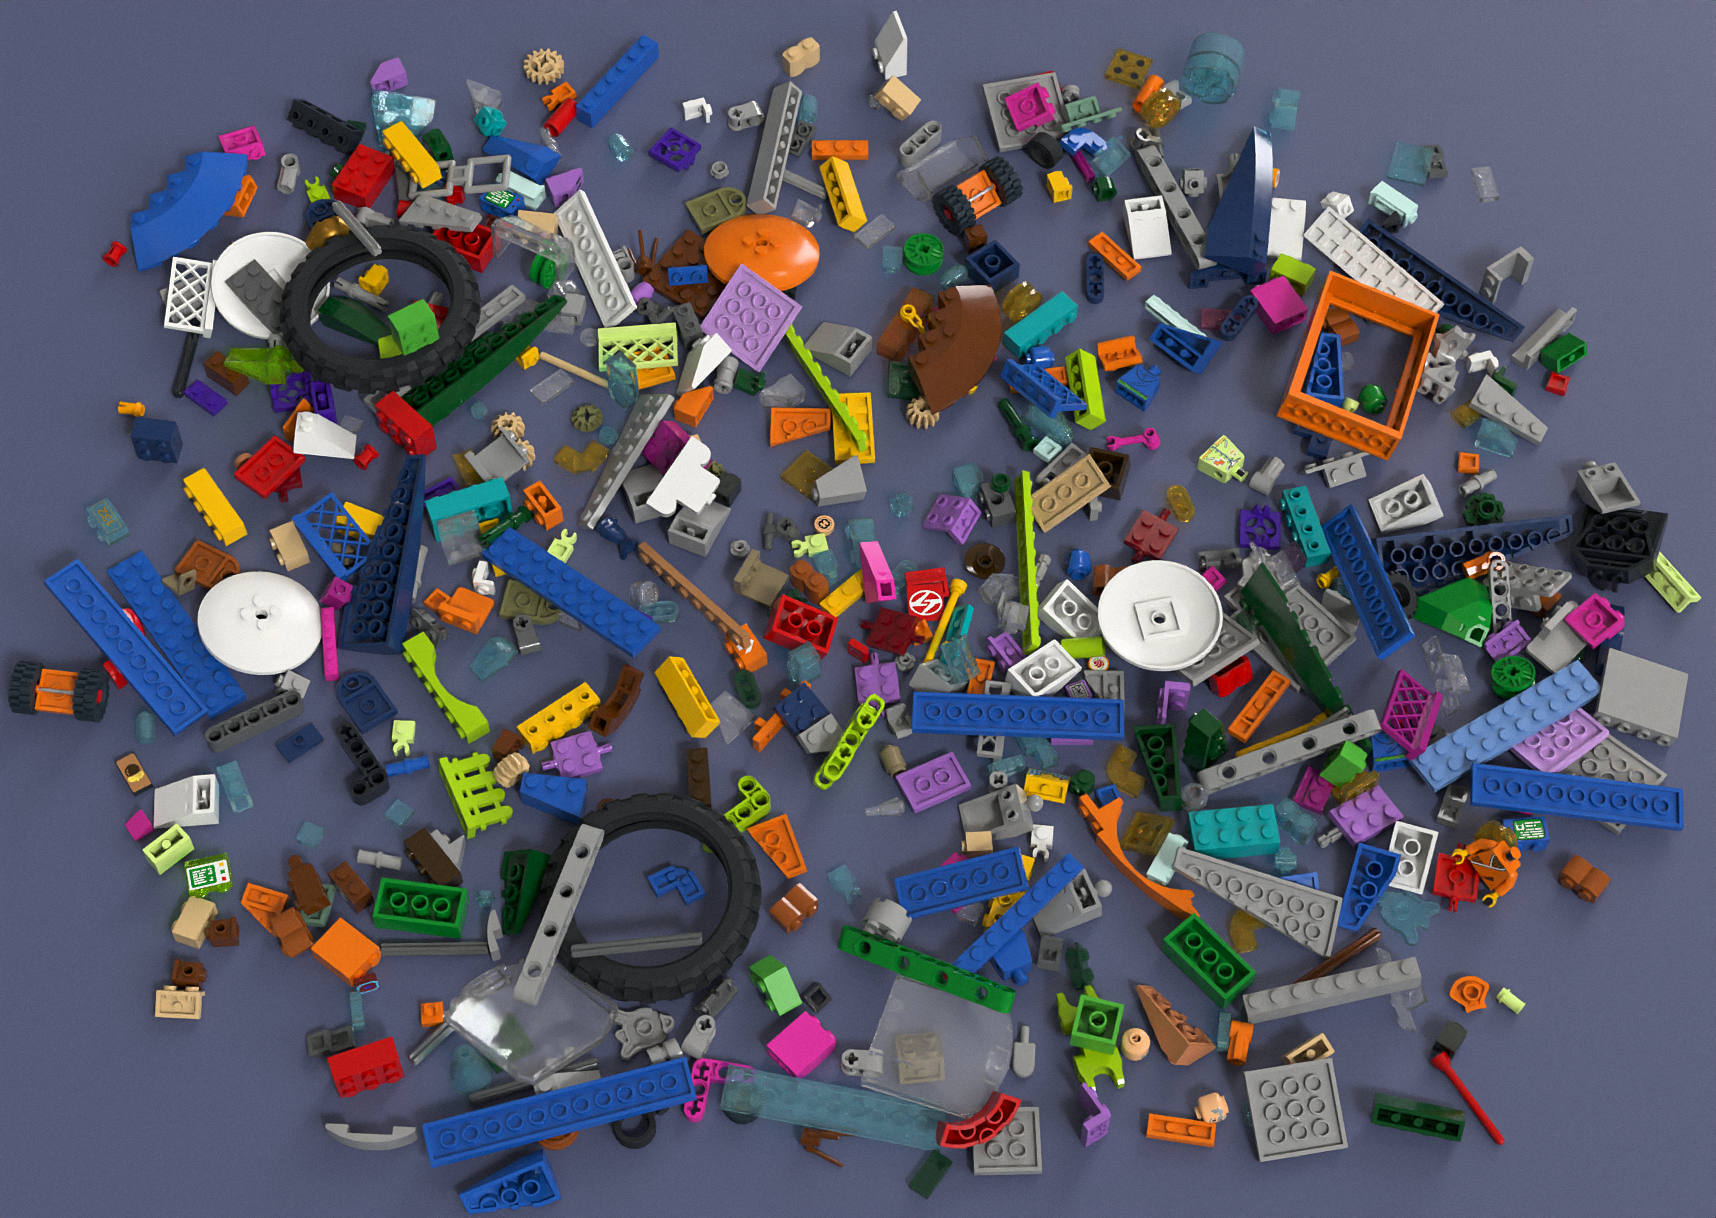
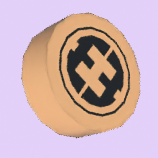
(824, 524)

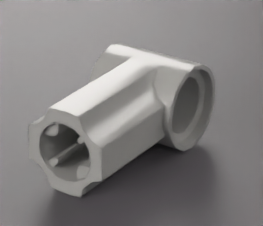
(288, 175)
(368, 218)
(1265, 479)

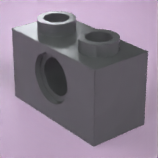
(687, 325)
(998, 514)

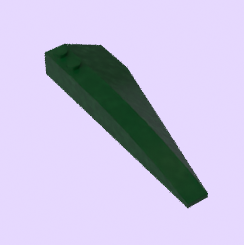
(1281, 629)

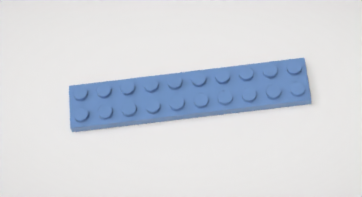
(1506, 725)

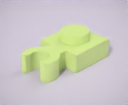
(813, 545)
(563, 548)
(403, 734)

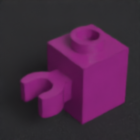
(336, 593)

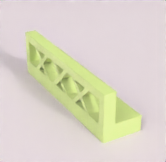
(1672, 585)

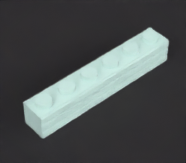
(1168, 316)

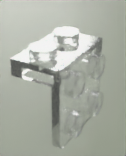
(460, 537)

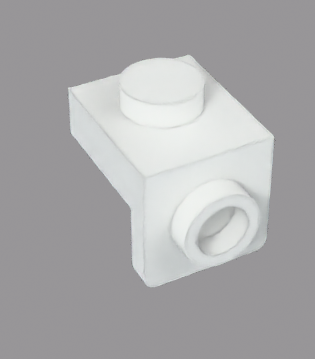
(697, 108)
(1338, 202)
(1482, 361)
(480, 580)

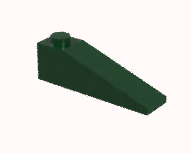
(352, 319)
(522, 881)

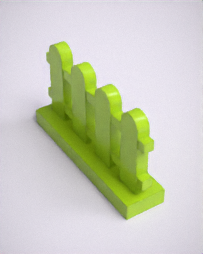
(463, 806)

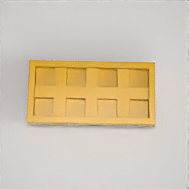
(861, 408)

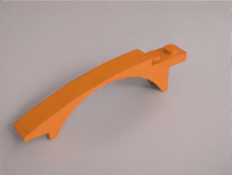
(1104, 824)

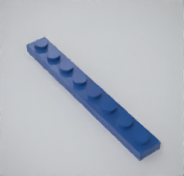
(1019, 914)

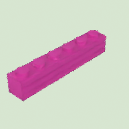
(329, 644)

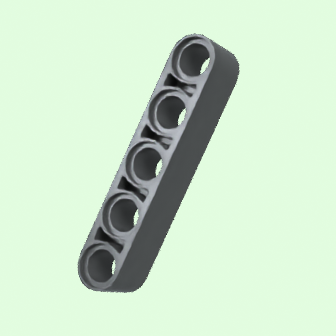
(261, 713)

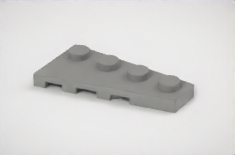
(439, 214)

